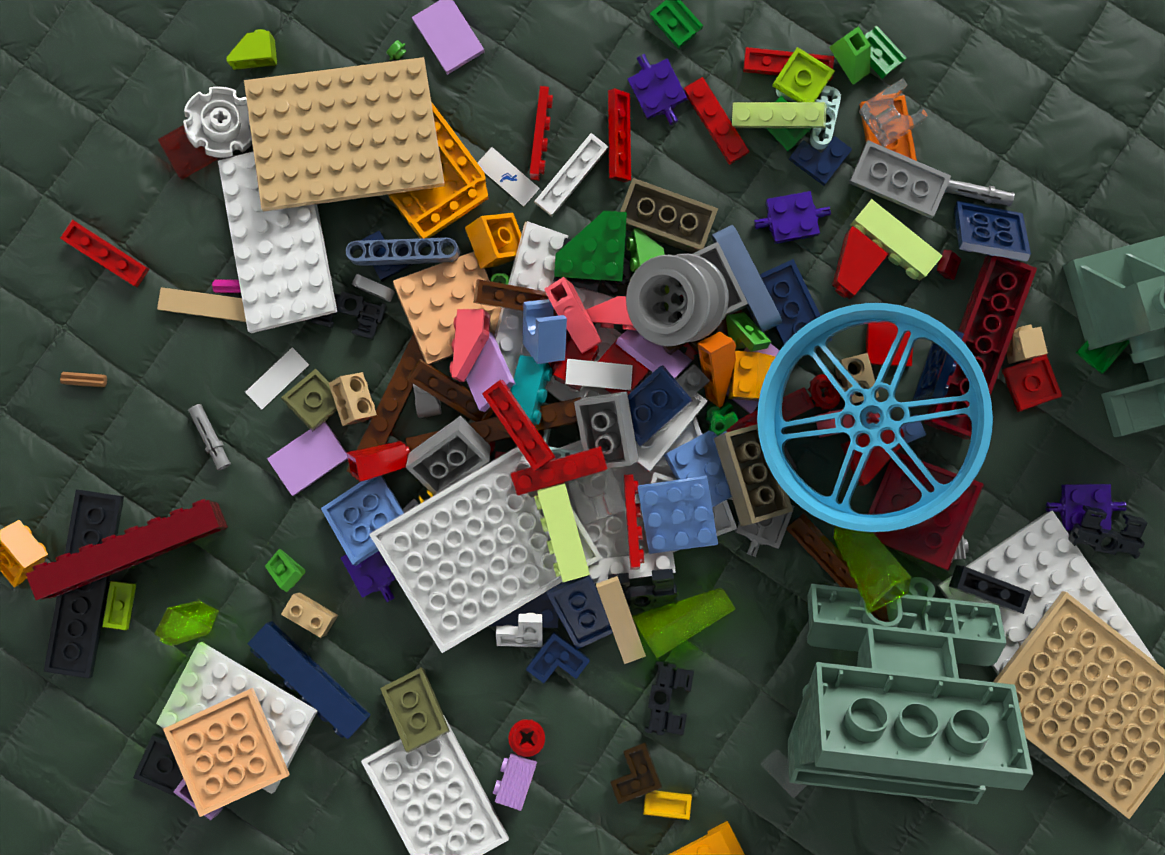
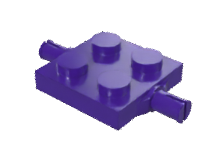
(657, 89)
(792, 217)
(1091, 495)
(371, 575)

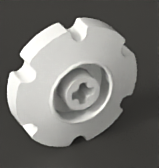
(203, 120)

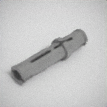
(988, 194)
(209, 437)

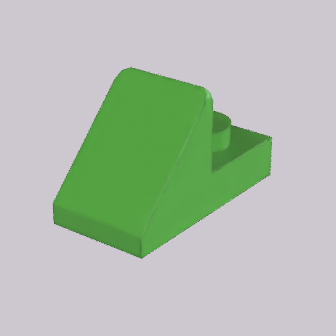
(746, 333)
(284, 570)

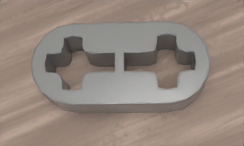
(373, 288)

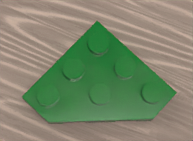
(596, 250)

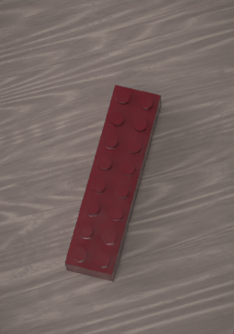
(987, 332)
(125, 550)

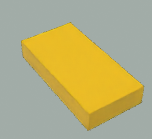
(667, 804)

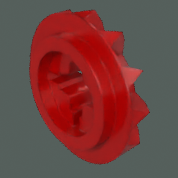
(831, 396)
(515, 737)

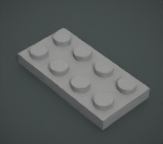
(899, 179)

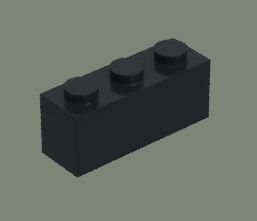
(990, 589)

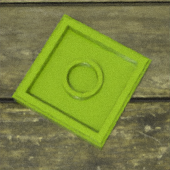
(803, 77)

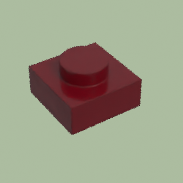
(948, 264)

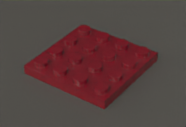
(935, 538)

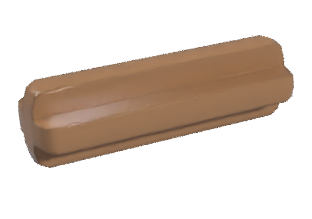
(83, 379)

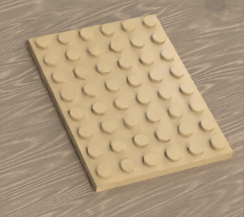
(343, 134)
(1092, 703)

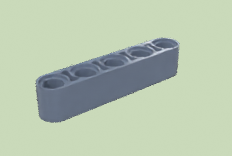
(393, 246)
(757, 296)

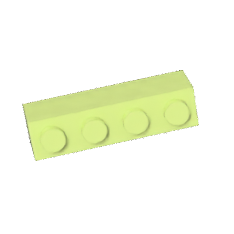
(779, 114)
(897, 240)
(563, 532)

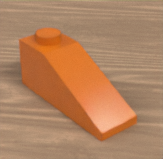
(717, 364)

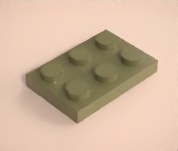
(415, 710)

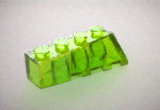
(873, 567)
(186, 622)
(675, 623)

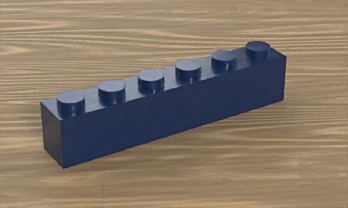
(308, 679)

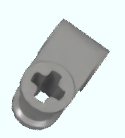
(426, 403)

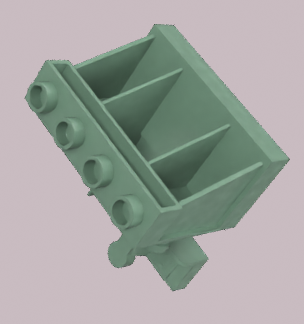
(1120, 300)
(903, 712)

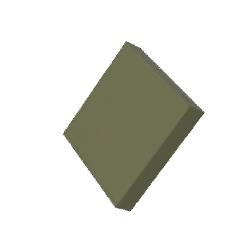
(311, 400)

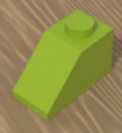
(254, 51)

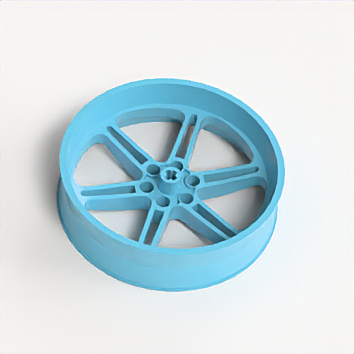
(817, 334)

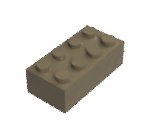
(668, 216)
(749, 478)

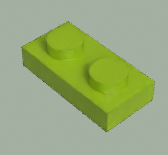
(119, 605)

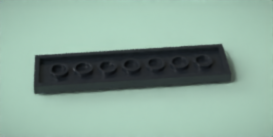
(81, 611)

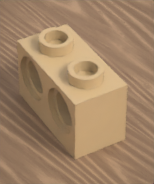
(1026, 344)
(863, 376)
(352, 399)
(309, 614)

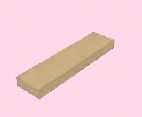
(201, 304)
(620, 619)

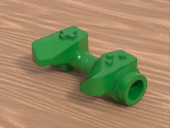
(719, 419)

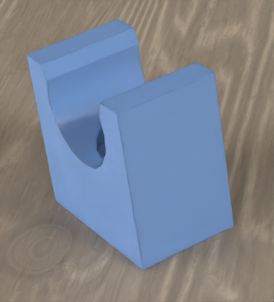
(544, 333)

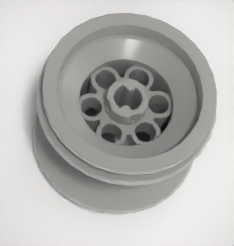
(703, 295)

